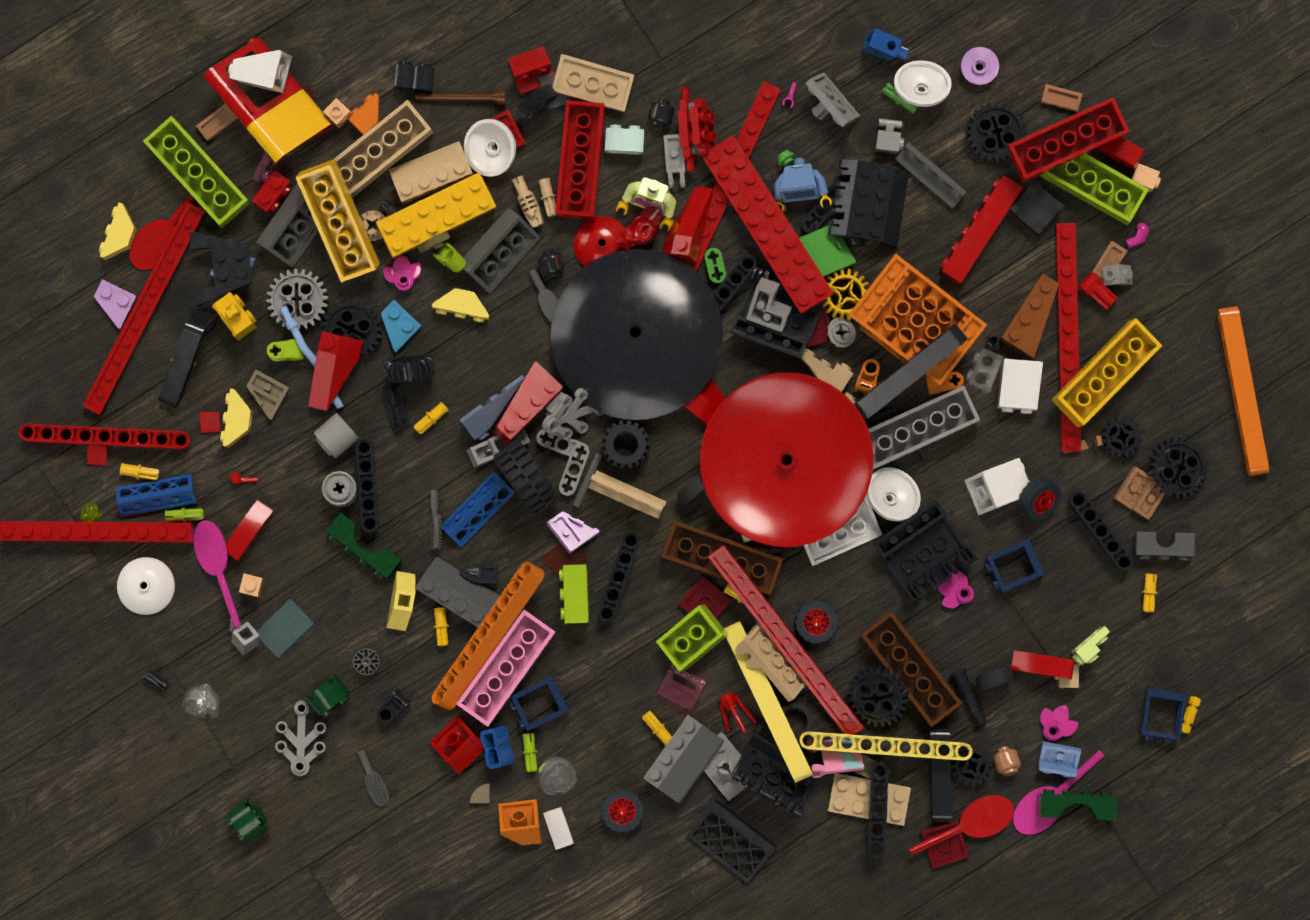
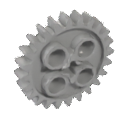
(314, 298)

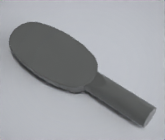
(546, 298)
(435, 521)
(374, 783)

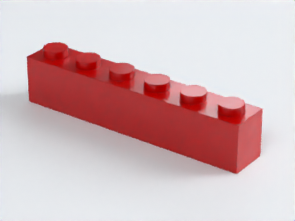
(981, 230)

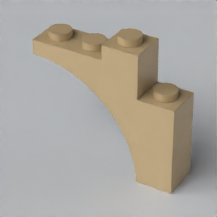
(821, 369)

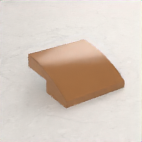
(1139, 493)

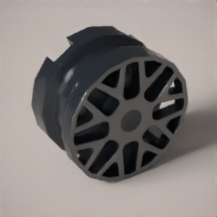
(366, 661)

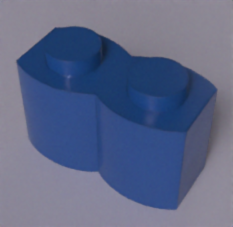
(497, 747)

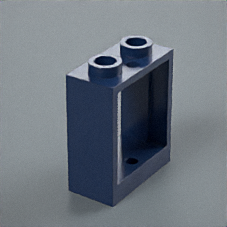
(1031, 557)
(557, 696)
(1151, 735)

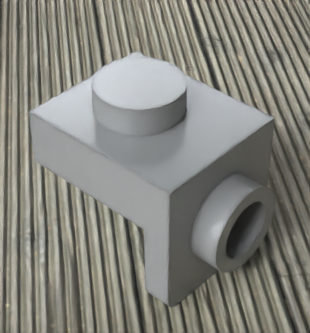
(1117, 274)

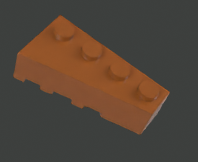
(1029, 322)

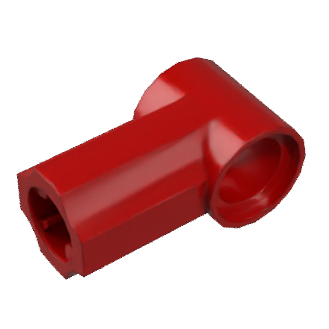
(1095, 288)

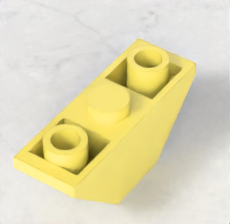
(119, 233)
(463, 304)
(237, 419)
(401, 601)

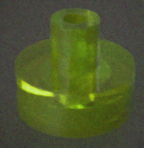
(90, 512)

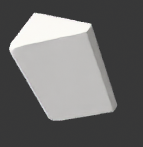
(558, 828)

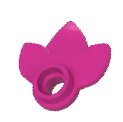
(402, 270)
(952, 591)
(1059, 720)

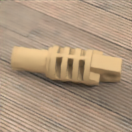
(528, 203)

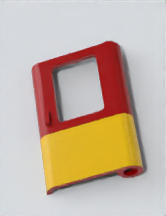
(281, 122)

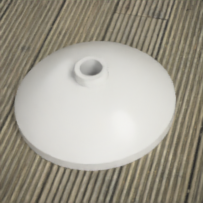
(922, 83)
(481, 151)
(899, 489)
(159, 586)

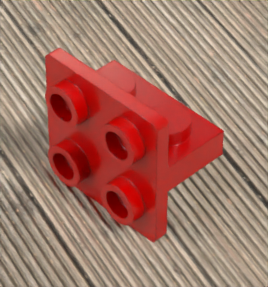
(529, 67)

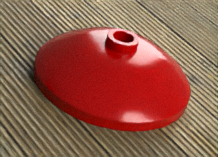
(591, 232)

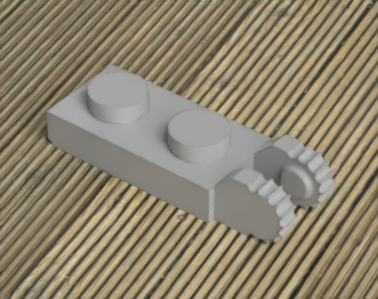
(674, 159)

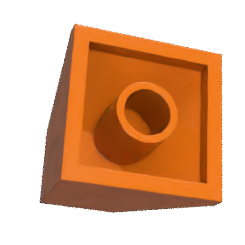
(520, 822)

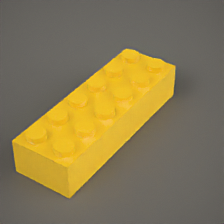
(435, 215)
(337, 220)
(1106, 372)

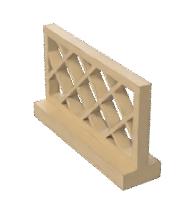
(627, 494)

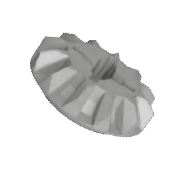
(845, 326)

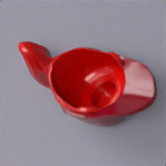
(642, 229)

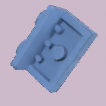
(1059, 759)

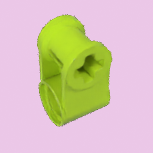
(450, 257)
(289, 351)

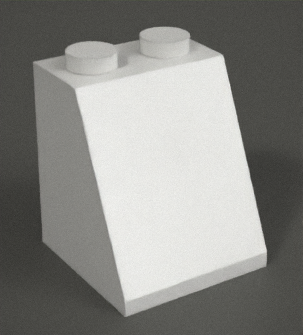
(262, 70)
(1019, 385)
(997, 486)

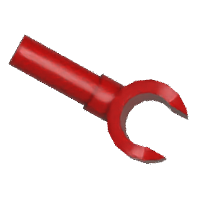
(236, 478)

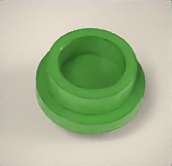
(786, 158)

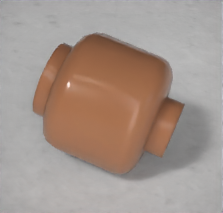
(1007, 761)

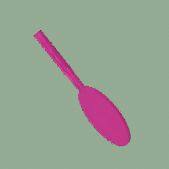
(213, 557)
(1025, 812)

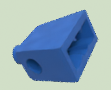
(876, 44)

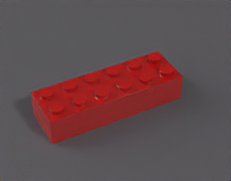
(1067, 140)
(580, 160)

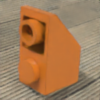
(367, 115)

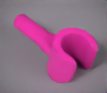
(791, 94)

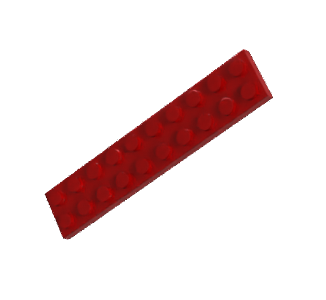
(767, 225)

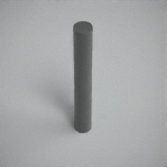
(587, 480)

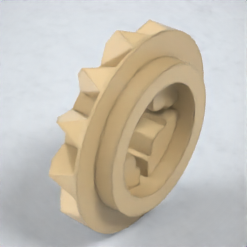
(372, 216)

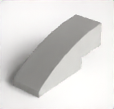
(486, 450)

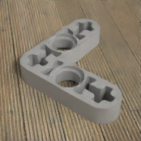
(571, 452)

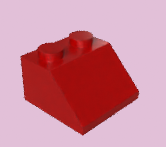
(458, 744)

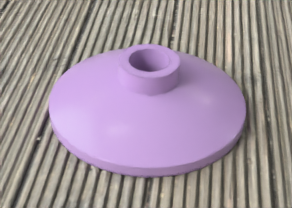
(981, 56)

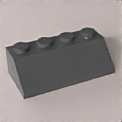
(289, 229)
(499, 250)
(457, 593)
(683, 759)

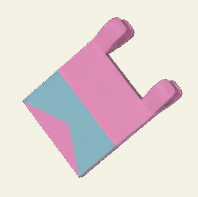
(835, 760)

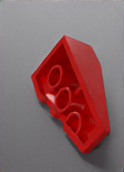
(687, 231)
(333, 365)
(705, 402)

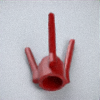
(729, 702)

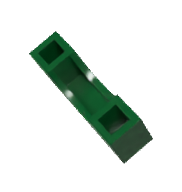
(345, 531)
(1051, 804)

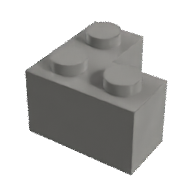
(766, 310)

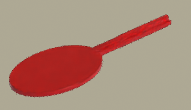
(152, 239)
(978, 820)

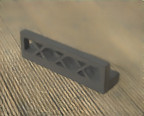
(930, 175)

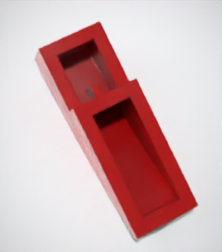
(1124, 152)
(248, 530)
(1042, 665)

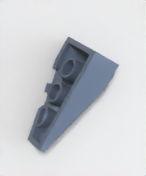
(483, 418)

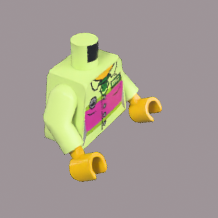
(650, 194)

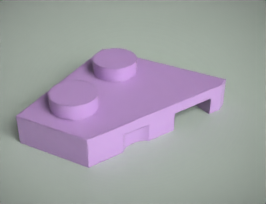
(115, 302)
(571, 531)

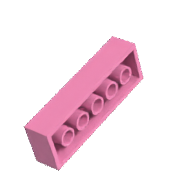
(506, 668)

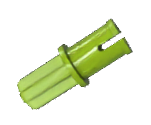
(184, 515)
(529, 752)

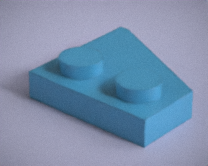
(399, 325)

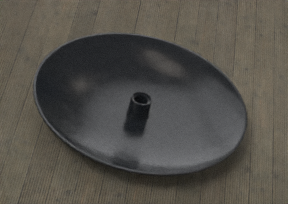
(643, 373)

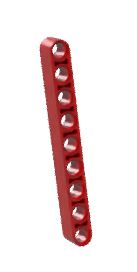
(96, 432)

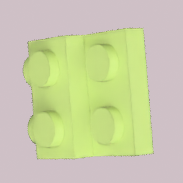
(1087, 650)

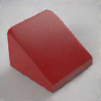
(210, 422)
(97, 454)

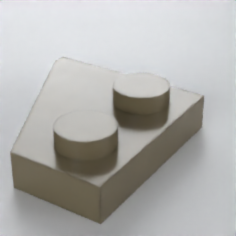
(267, 392)

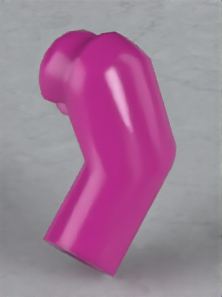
(1141, 235)

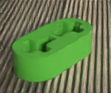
(719, 264)

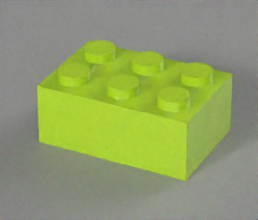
(574, 594)
(692, 638)

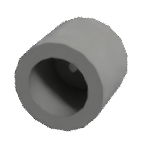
(335, 436)
(349, 492)

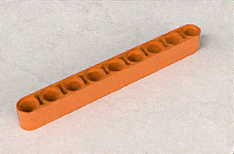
(1243, 391)
(488, 635)

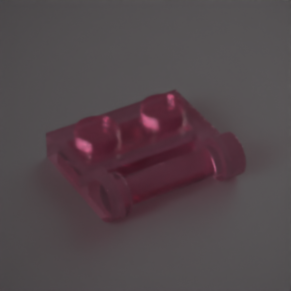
(263, 170)
(679, 693)

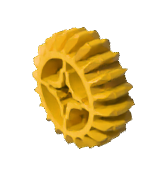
(853, 298)

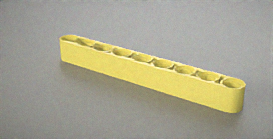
(770, 708)
(895, 746)

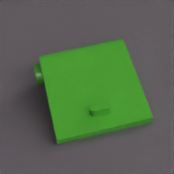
(827, 251)

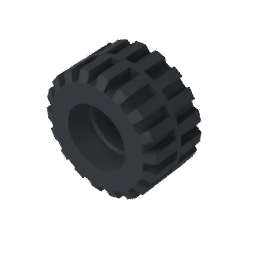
(637, 457)

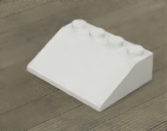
(856, 531)

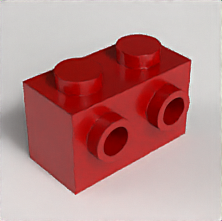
(272, 192)

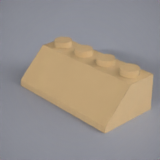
(430, 173)

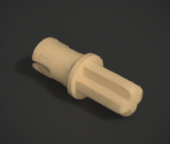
(547, 197)

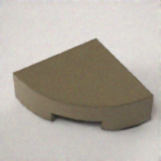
(481, 794)

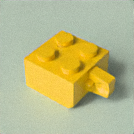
(234, 316)

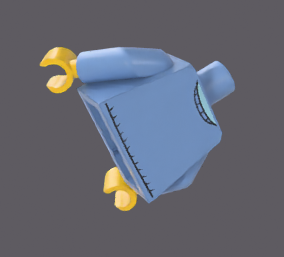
(800, 183)

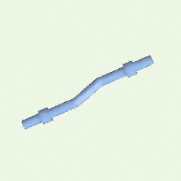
(292, 324)

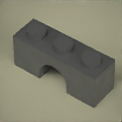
(1147, 546)

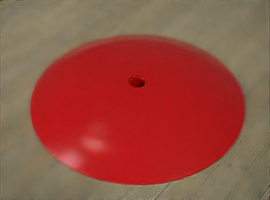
(746, 452)

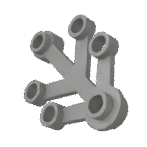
(553, 422)
(300, 741)

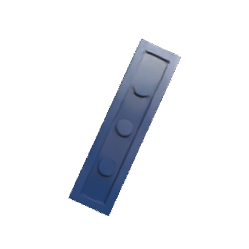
(155, 499)
(474, 506)

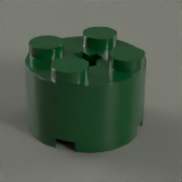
(327, 695)
(247, 820)

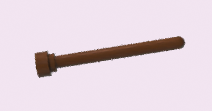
(497, 97)

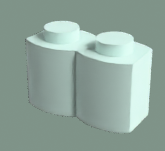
(624, 140)

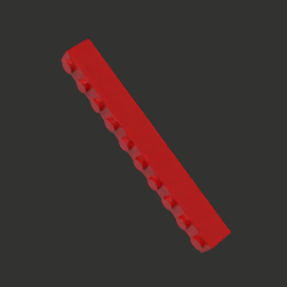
(96, 532)

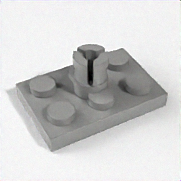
(831, 101)
(721, 768)

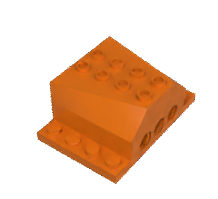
(910, 311)

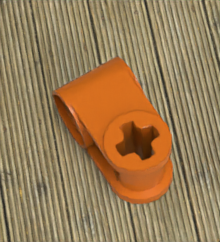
(866, 378)
(934, 389)

